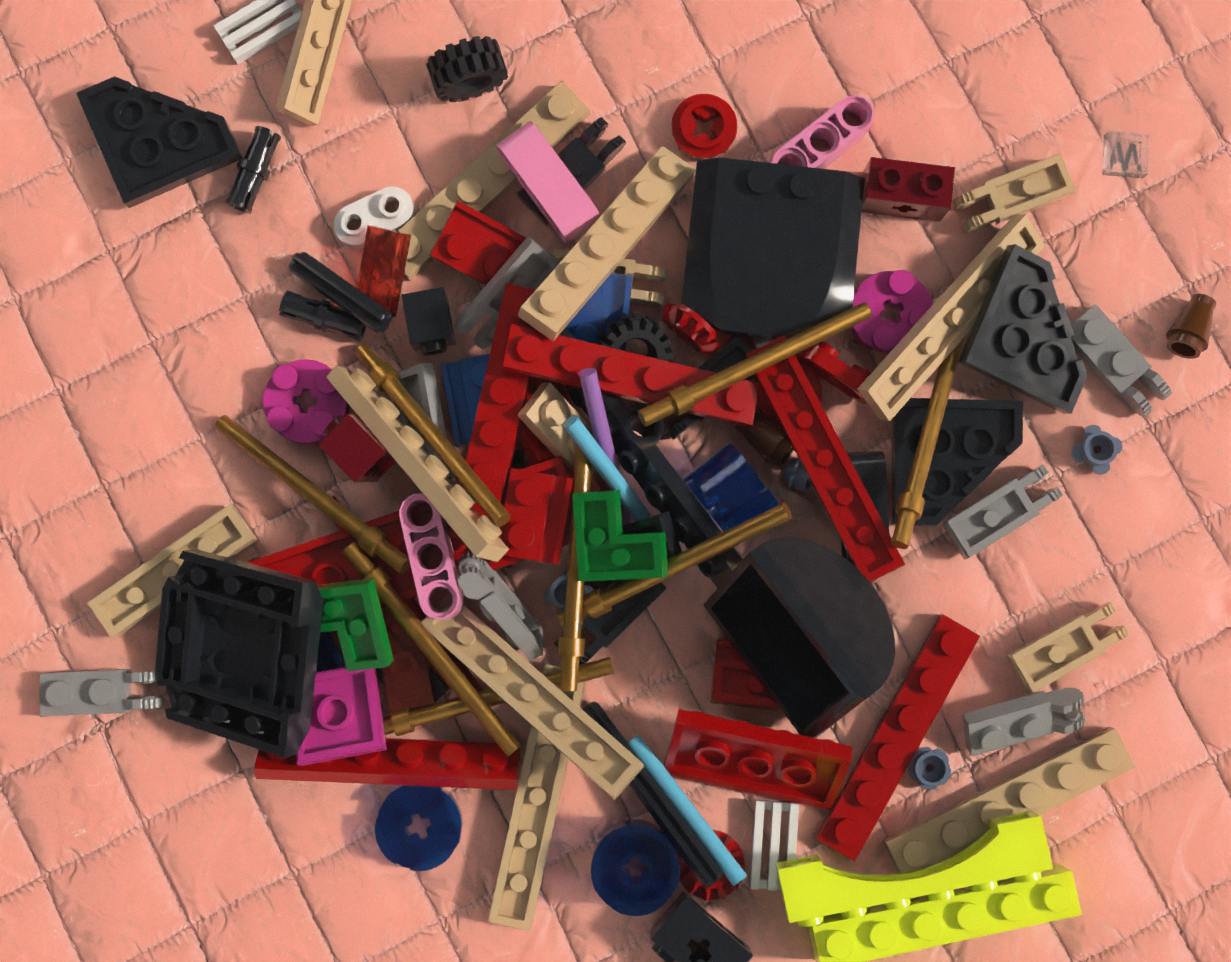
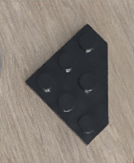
(154, 139)
(1026, 334)
(969, 447)

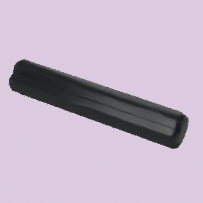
(340, 292)

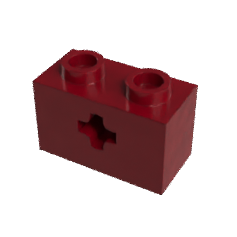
(907, 189)
(356, 449)

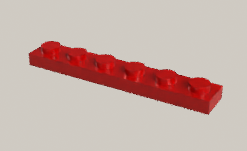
(622, 373)
(499, 404)
(828, 467)
(897, 737)
(406, 764)

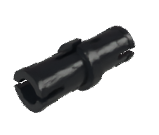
(253, 169)
(321, 315)

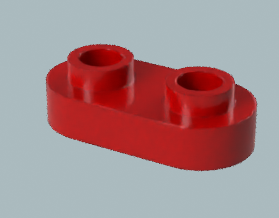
(825, 363)

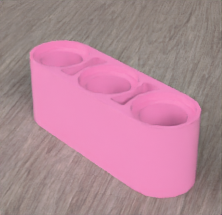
(833, 130)
(548, 182)
(416, 541)

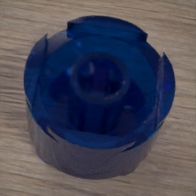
(729, 488)
(616, 885)

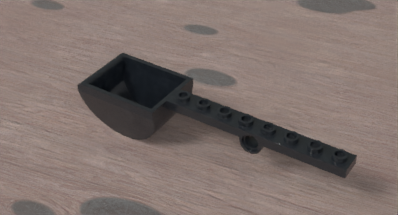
(788, 607)

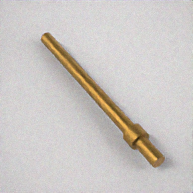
(388, 381)
(683, 398)
(911, 503)
(370, 539)
(601, 601)
(571, 644)
(431, 649)
(406, 720)

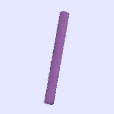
(599, 421)

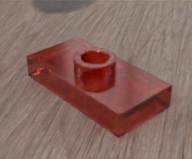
(383, 266)
(408, 675)

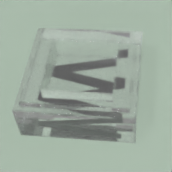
(1125, 154)

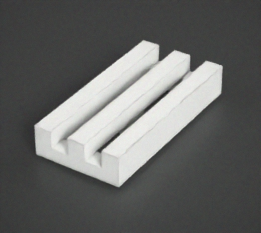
(265, 39)
(791, 841)

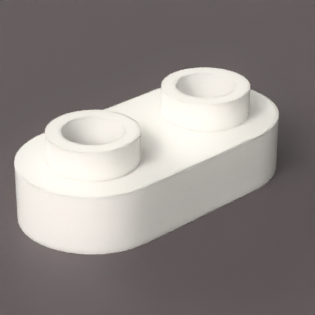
(372, 212)

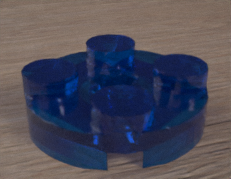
(410, 849)

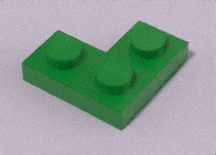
(603, 547)
(356, 615)

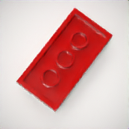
(757, 759)

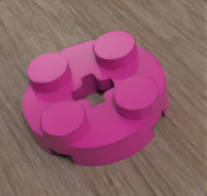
(897, 289)
(280, 401)

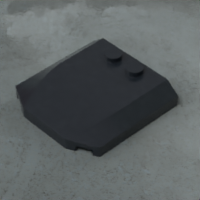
(771, 246)
(239, 651)

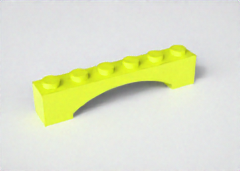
(1009, 849)
(947, 920)

